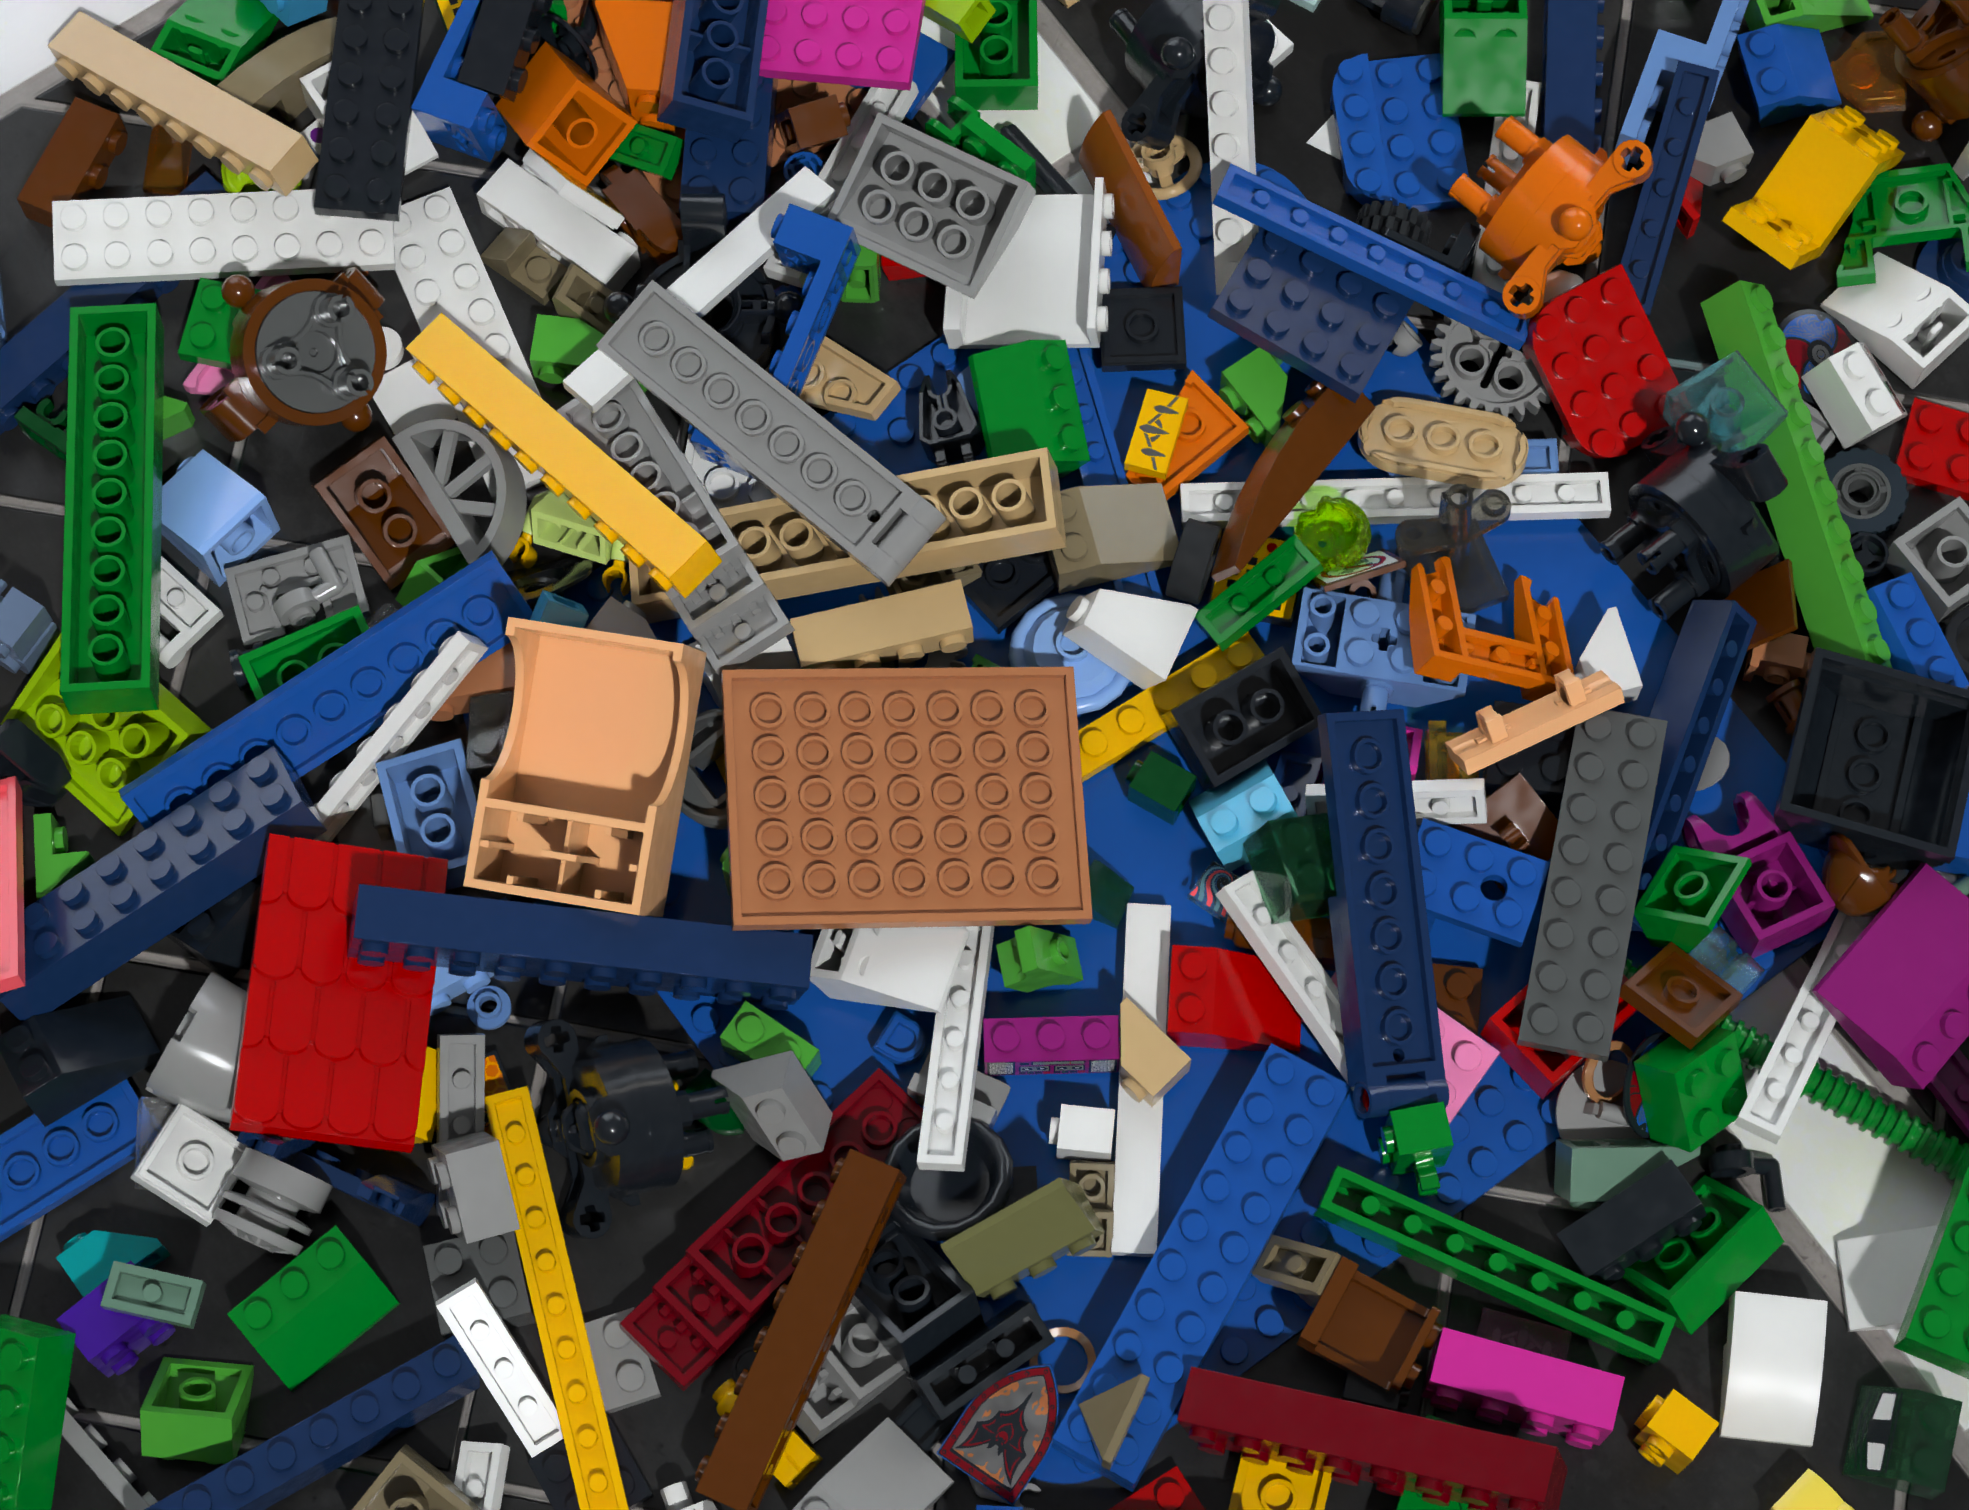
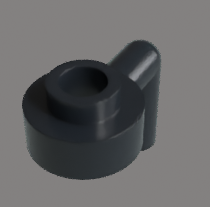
(1735, 1162)

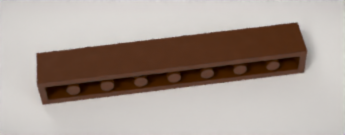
(800, 1333)

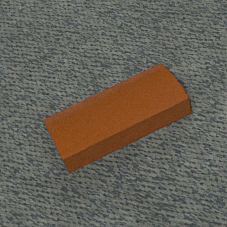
(1137, 215)

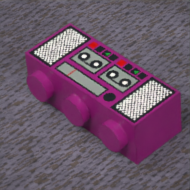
(1051, 1045)

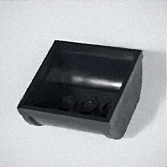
(1877, 762)

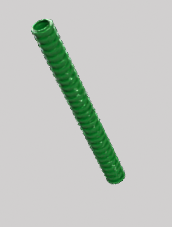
(1854, 1103)

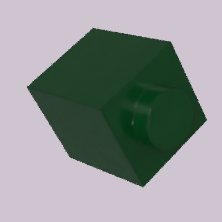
(1160, 787)

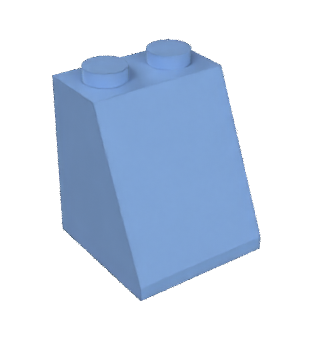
(215, 516)

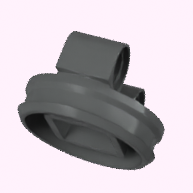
(707, 746)

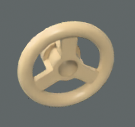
(1161, 166)

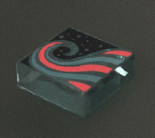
(1209, 884)

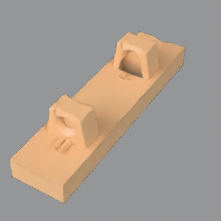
(1541, 719)

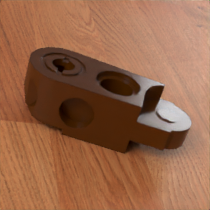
(646, 214)

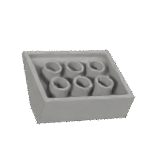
(931, 205)

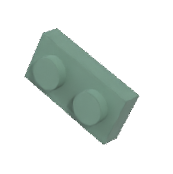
(153, 1294)

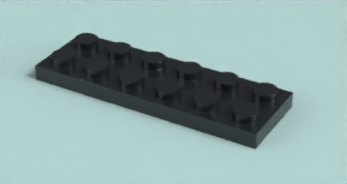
(369, 109)

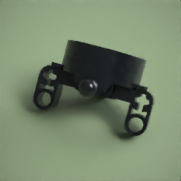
(755, 308)

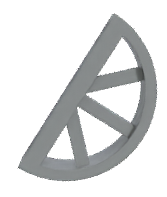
(457, 514)

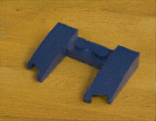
(380, 1191)

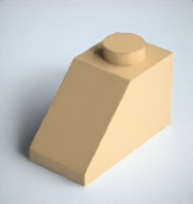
(1147, 1056)

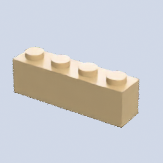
(885, 629)

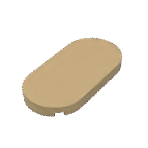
(1443, 443)

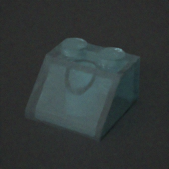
(1733, 401)

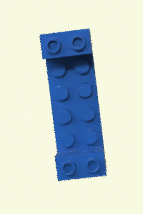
(455, 112)
(827, 255)

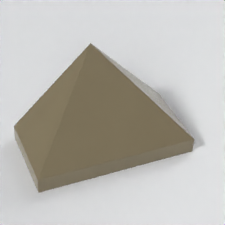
(1111, 1415)

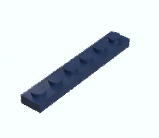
(1667, 184)

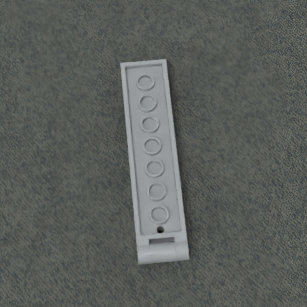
(771, 433)

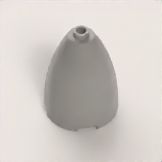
(204, 1052)

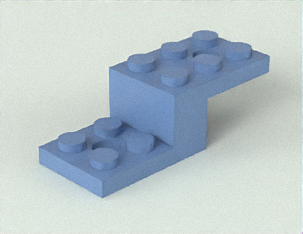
(1661, 66)

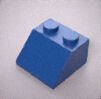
(1787, 72)

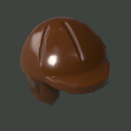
(1852, 883)

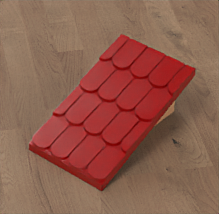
(325, 1040)

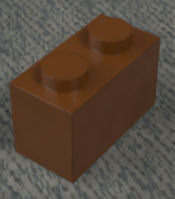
(813, 124)

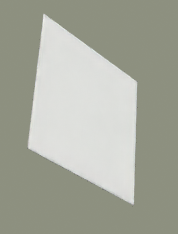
(409, 400)

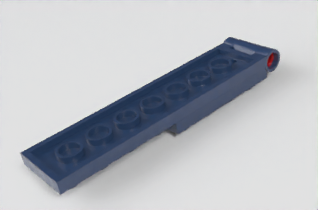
(1380, 915)

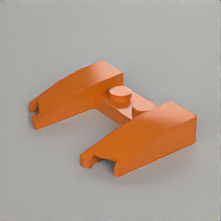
(1446, 648)

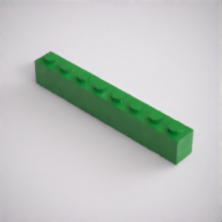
(1495, 1266)

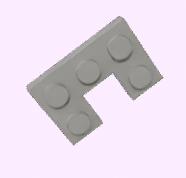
(262, 582)

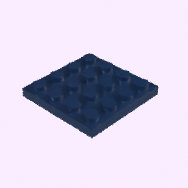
(1310, 312)

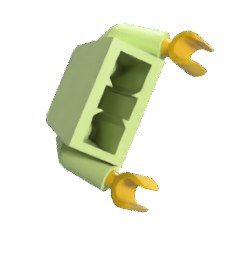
(558, 527)

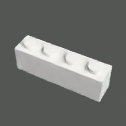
(567, 233)

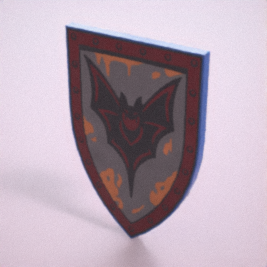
(1006, 1431)

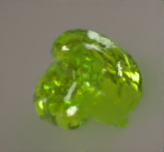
(1340, 526)

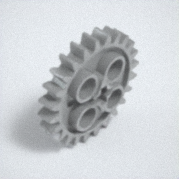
(1461, 343)

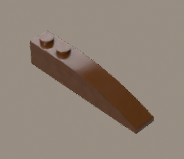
(1286, 470)

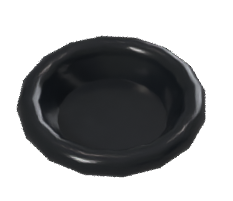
(949, 1202)

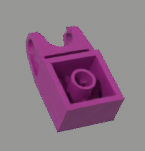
(1780, 891)

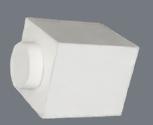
(1083, 1133)

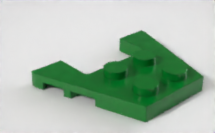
(1904, 209)

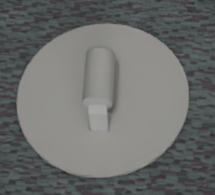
(1584, 1119)

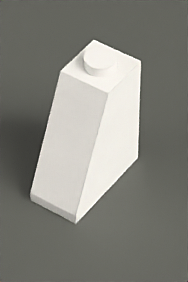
(1130, 632)

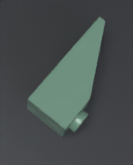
(1601, 1168)

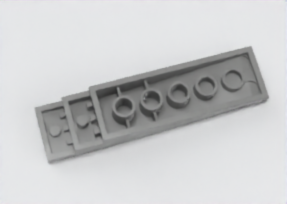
(732, 607)

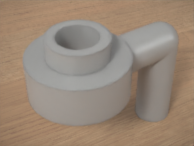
(301, 604)

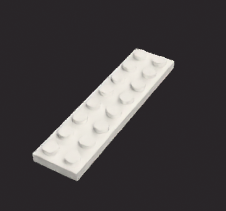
(210, 238)
(446, 275)

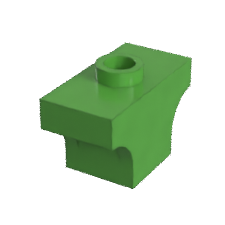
(1038, 960)

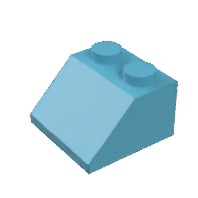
(1239, 809)

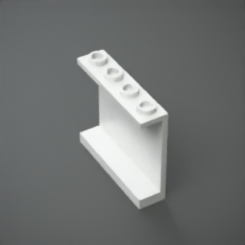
(1045, 280)

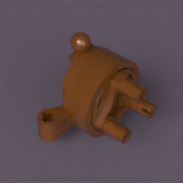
(1933, 61)

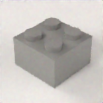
(473, 1187)

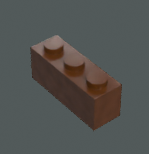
(74, 160)

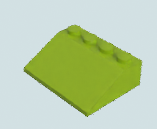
(103, 748)

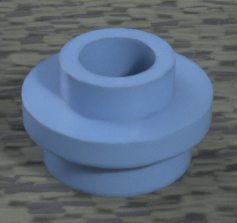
(491, 1020)

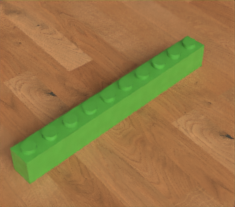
(1806, 511)

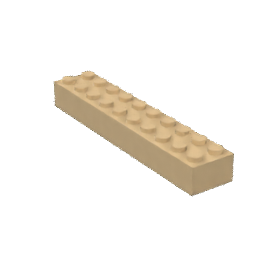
(991, 513)

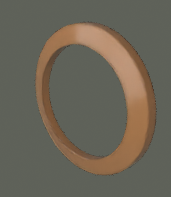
(1588, 1072)
(1085, 1343)

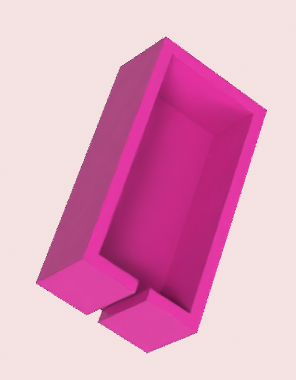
(1522, 1388)

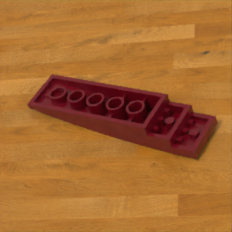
(750, 1249)

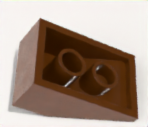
(384, 511)

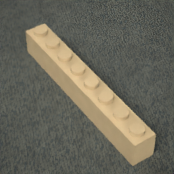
(182, 104)

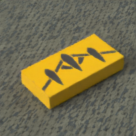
(1156, 434)

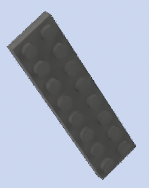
(1592, 885)

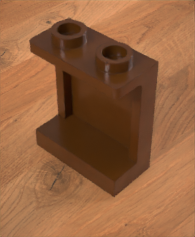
(1370, 1330)

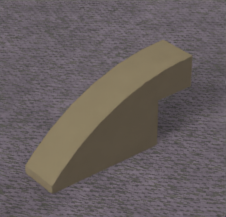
(273, 74)

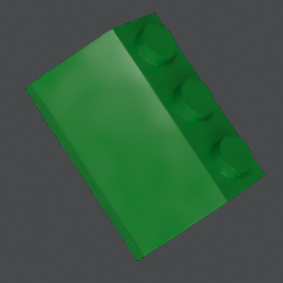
(1030, 402)
(290, 655)
(1711, 1263)
(313, 1308)

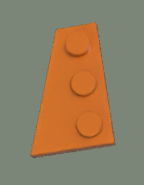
(1205, 435)

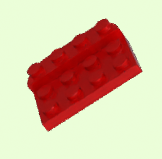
(1601, 364)

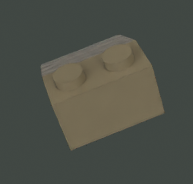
(1113, 534)
(413, 1484)

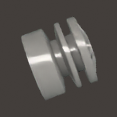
(272, 1202)

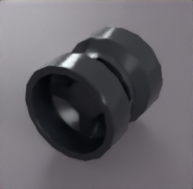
(1871, 552)

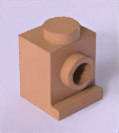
(1779, 660)

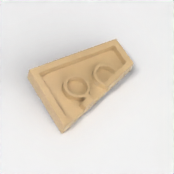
(847, 384)

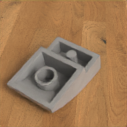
(849, 1379)

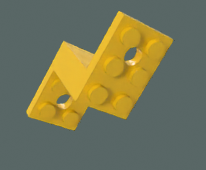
(1815, 186)

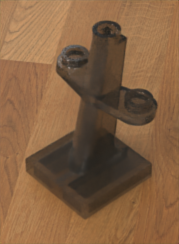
(1459, 535)

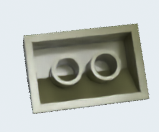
(1024, 1239)

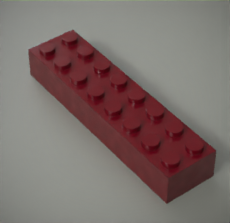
(1369, 1445)

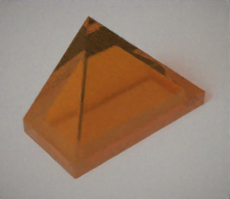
(166, 163)

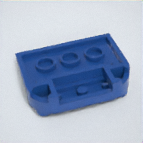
(1395, 133)

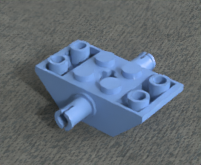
(1364, 648)

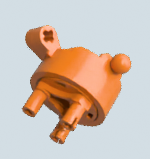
(1547, 208)

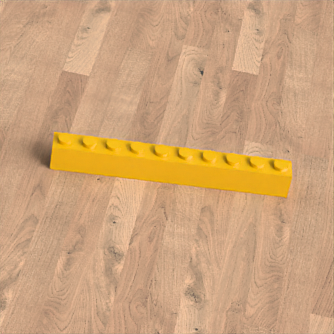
(564, 457)

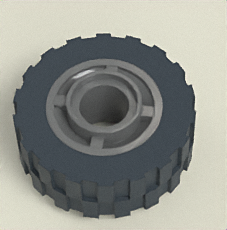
(1876, 479)

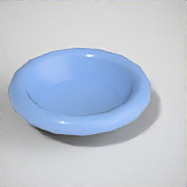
(1040, 643)

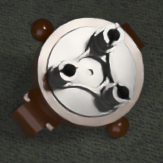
(301, 355)

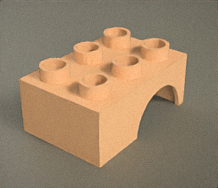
(588, 770)

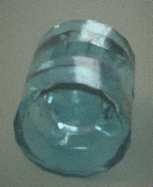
(1720, 956)

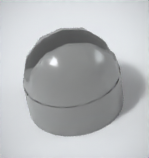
(1406, 340)

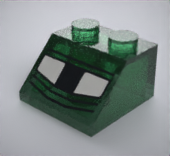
(1902, 1439)

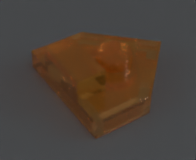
(1869, 75)

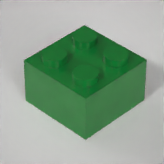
(1691, 1091)

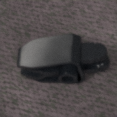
(950, 428)
(34, 763)

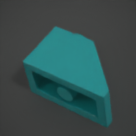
(91, 1256)

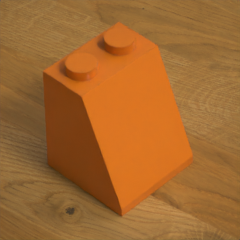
(636, 47)
(567, 115)

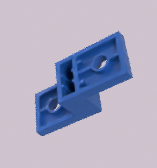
(1458, 865)

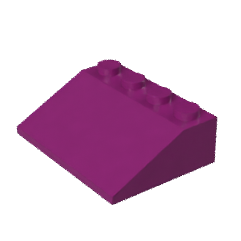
(1907, 981)

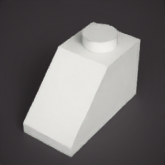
(1612, 654)

